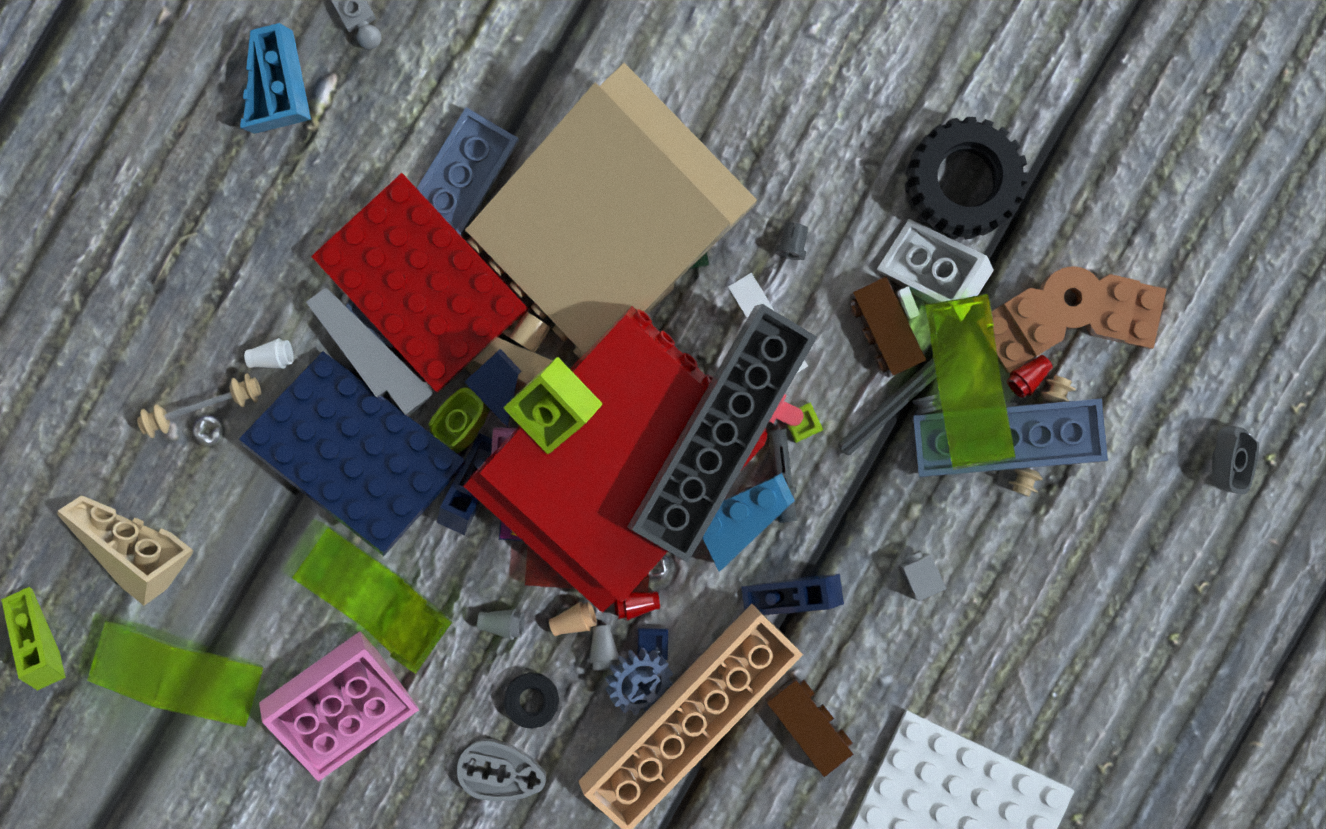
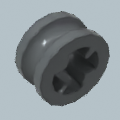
(927, 404)

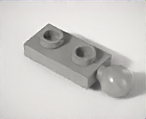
(358, 15)

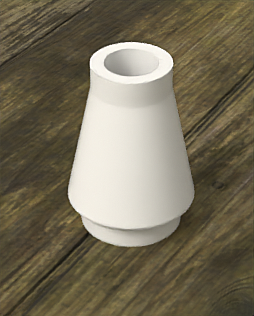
(270, 355)

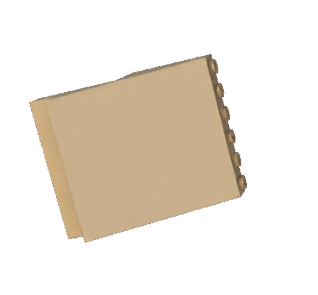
(608, 211)

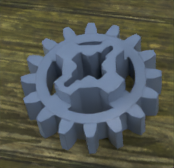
(638, 681)

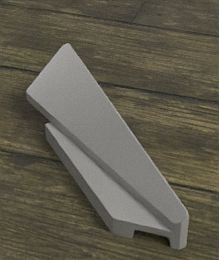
(369, 355)

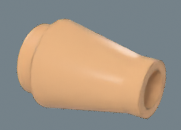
(573, 620)

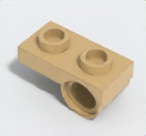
(528, 331)

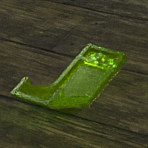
(969, 382)
(373, 598)
(174, 675)

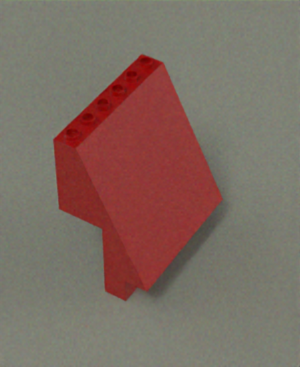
(586, 491)

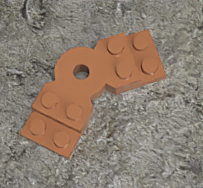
(1107, 307)

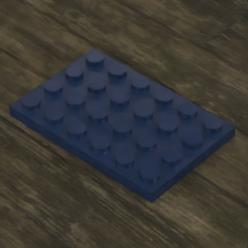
(352, 453)

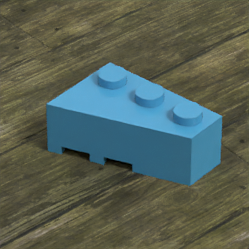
(275, 81)
(745, 517)

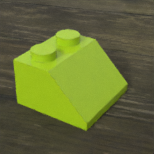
(553, 406)

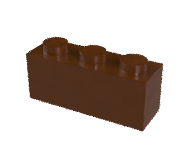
(886, 327)
(810, 725)

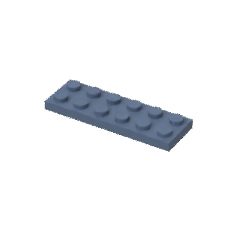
(1040, 435)

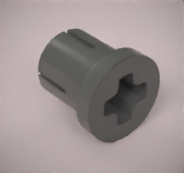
(793, 241)

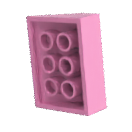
(337, 706)

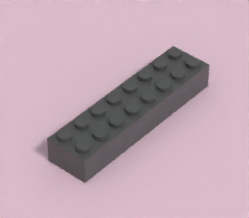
(722, 432)

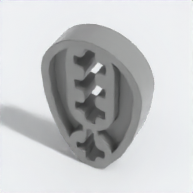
(490, 787)

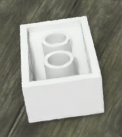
(934, 265)

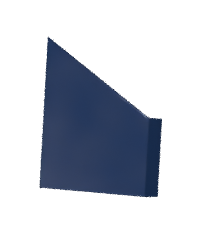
(496, 383)

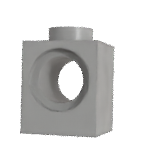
(921, 576)

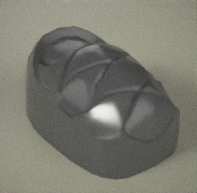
(1234, 460)

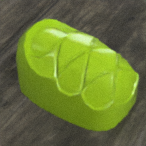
(459, 419)

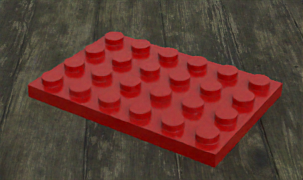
(419, 282)

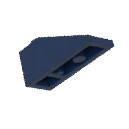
(459, 504)
(795, 595)

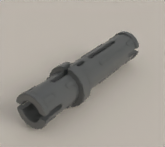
(781, 464)

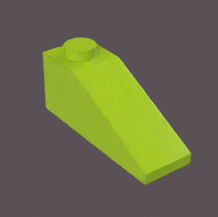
(31, 640)

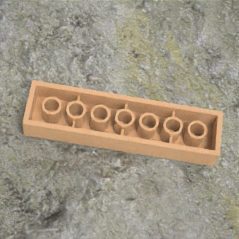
(689, 719)

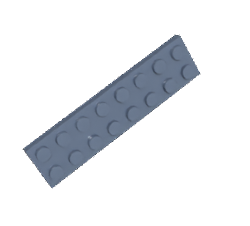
(460, 177)

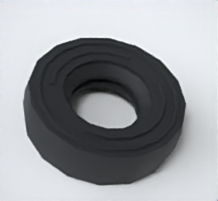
(521, 716)

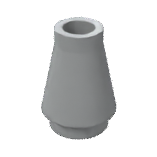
(502, 623)
(603, 648)

